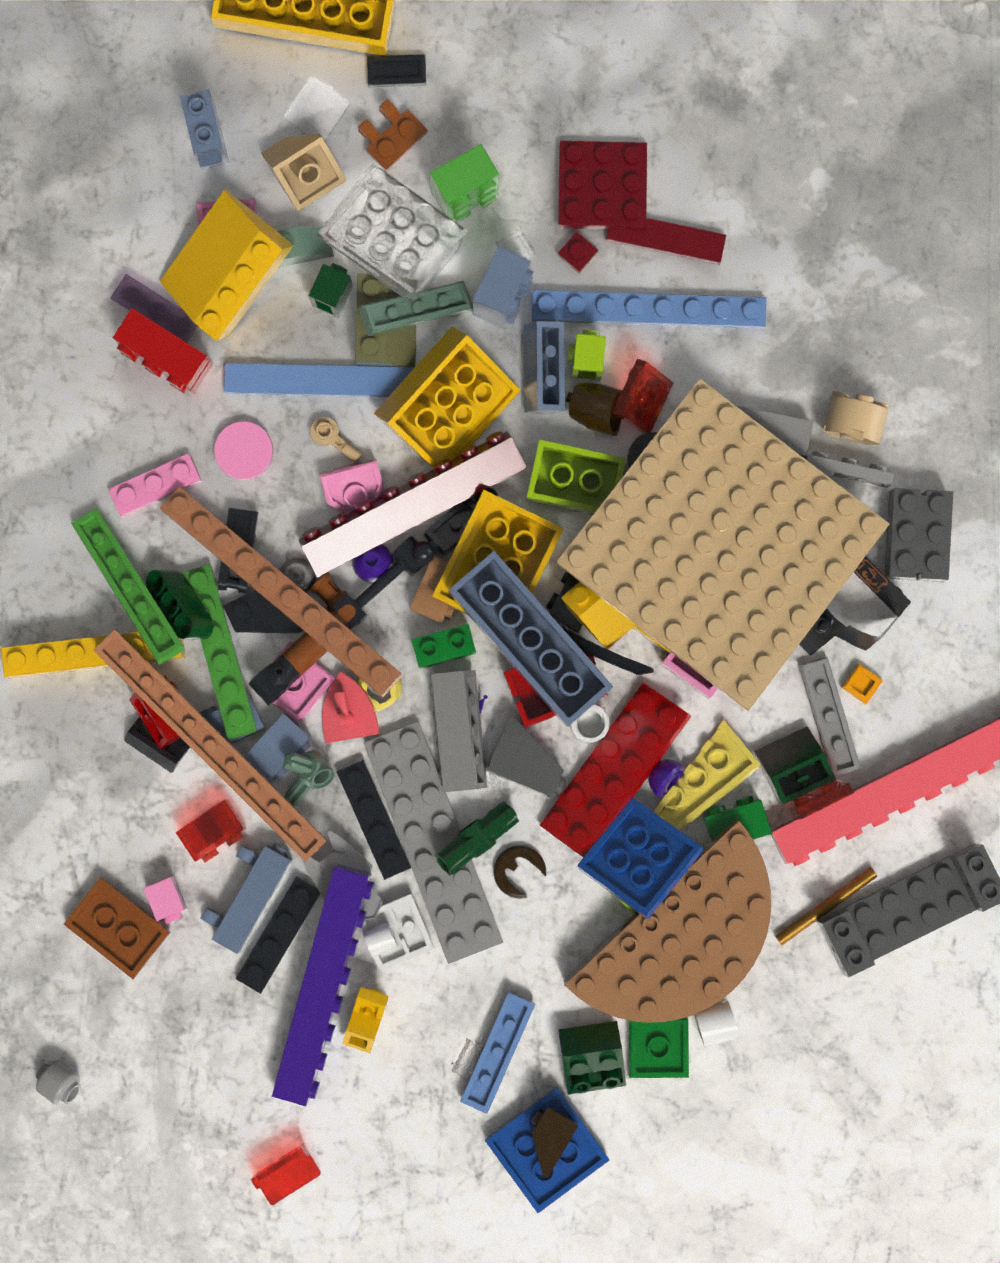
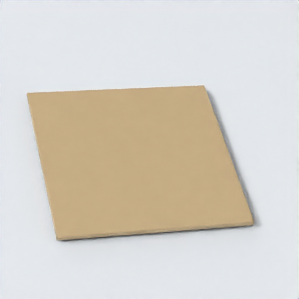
(723, 544)

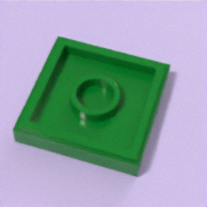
(659, 1049)

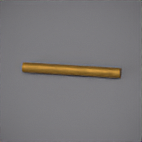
(826, 906)

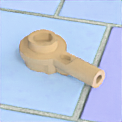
(325, 432)

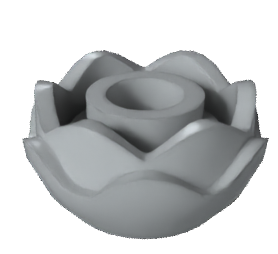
(303, 568)

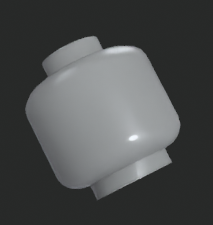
(58, 1083)

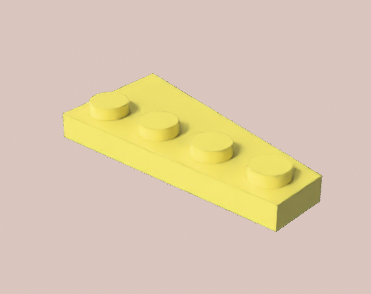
(711, 776)

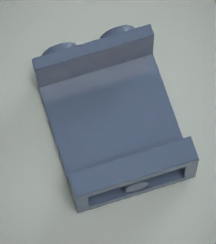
(204, 129)

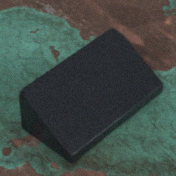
(167, 757)

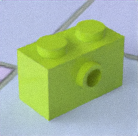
(587, 355)

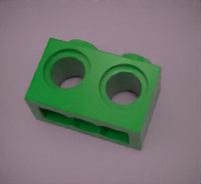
(443, 646)

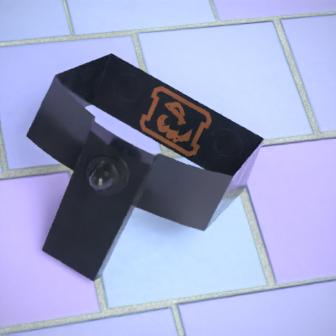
(828, 626)

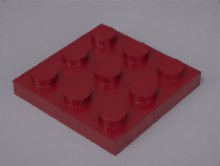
(602, 185)

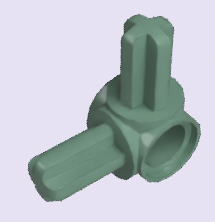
(311, 771)

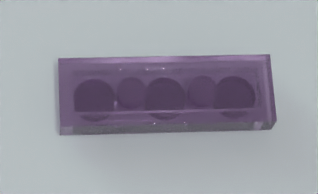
(135, 295)

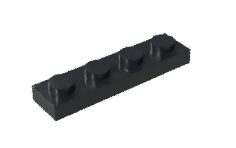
(373, 819)
(278, 935)

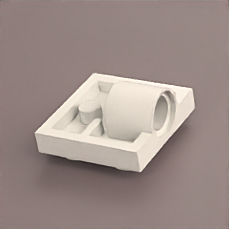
(396, 933)

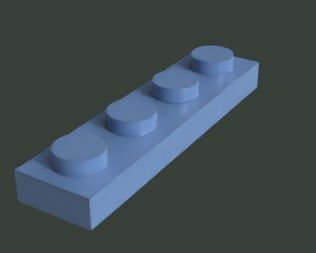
(497, 1052)

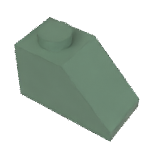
(306, 245)

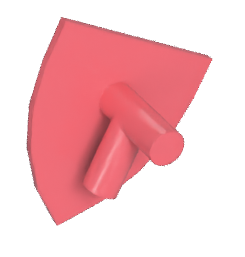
(347, 711)

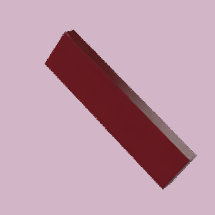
(673, 240)

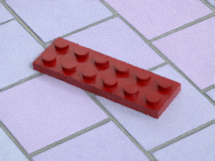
(615, 769)

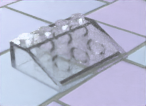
(392, 233)

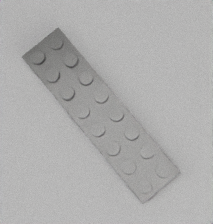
(425, 827)

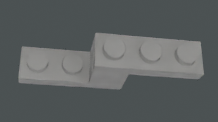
(849, 469)

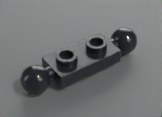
(446, 530)

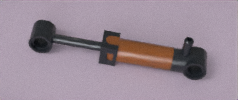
(305, 651)

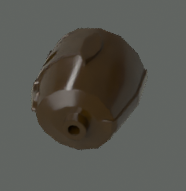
(594, 406)

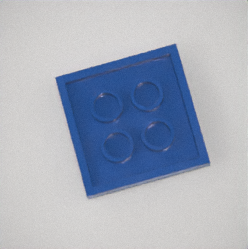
(640, 858)
(517, 1153)

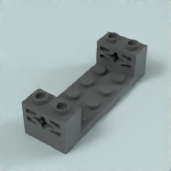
(911, 908)

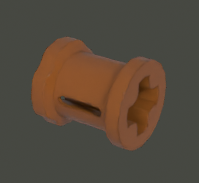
(327, 590)

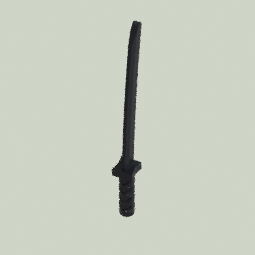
(607, 655)

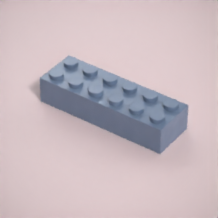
(530, 639)

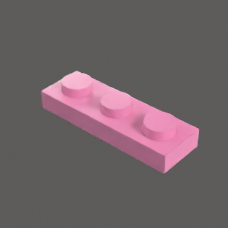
(154, 485)

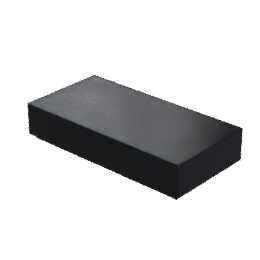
(396, 70)

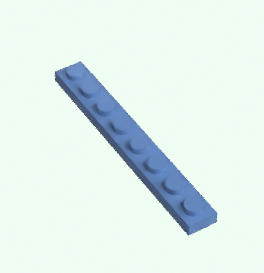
(649, 309)

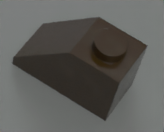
(551, 1135)

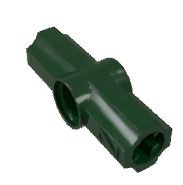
(476, 838)

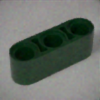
(179, 604)

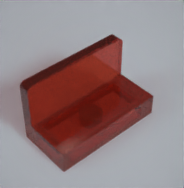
(286, 1174)

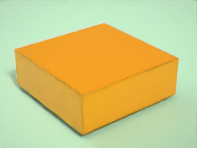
(862, 684)

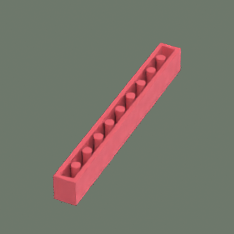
(890, 793)

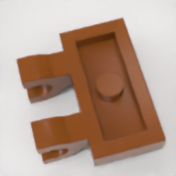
(396, 140)

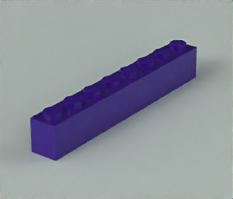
(322, 984)

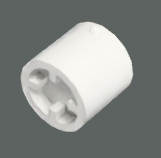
(591, 725)
(717, 1024)

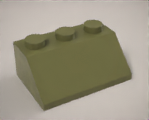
(384, 349)

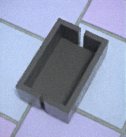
(919, 535)

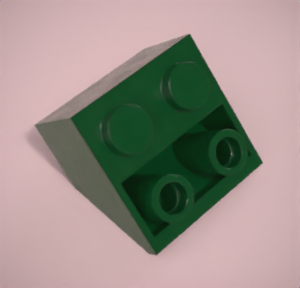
(795, 765)
(592, 1057)

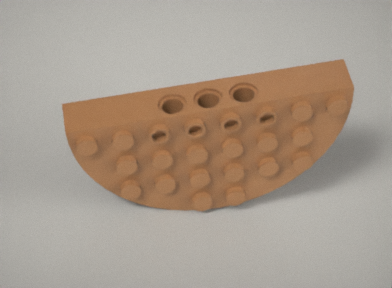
(692, 944)

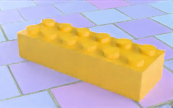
(330, 23)

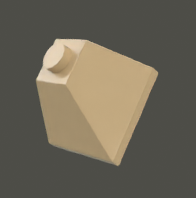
(304, 168)

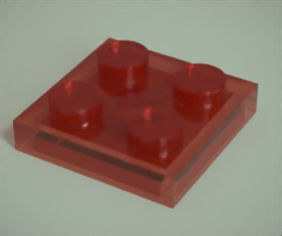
(643, 396)
(812, 803)

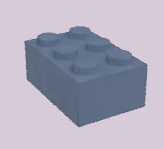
(502, 287)

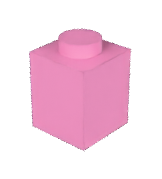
(165, 900)

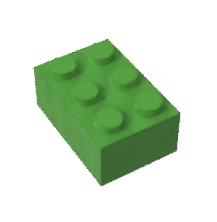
(465, 183)

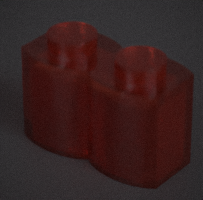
(211, 831)

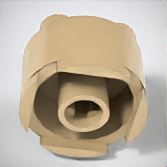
(856, 419)

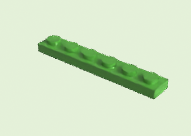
(128, 586)
(222, 657)

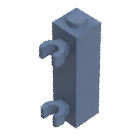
(252, 897)

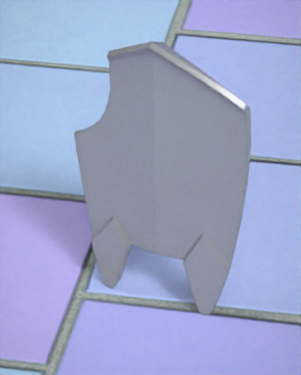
(345, 855)

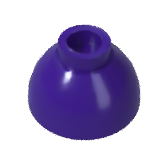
(372, 563)
(664, 776)

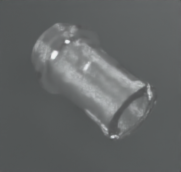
(466, 1058)

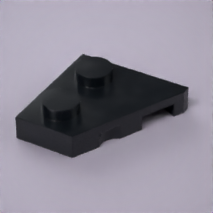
(257, 615)

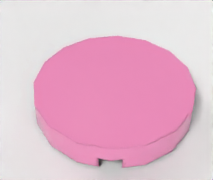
(243, 450)

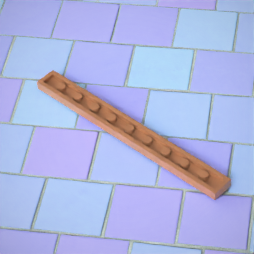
(281, 592)
(210, 744)

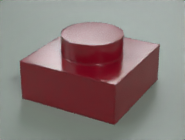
(577, 252)

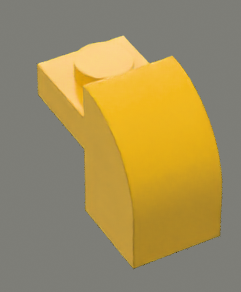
(365, 1019)

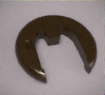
(507, 860)

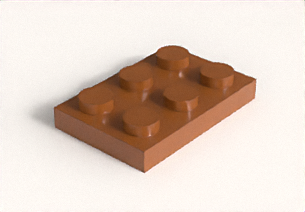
(117, 928)

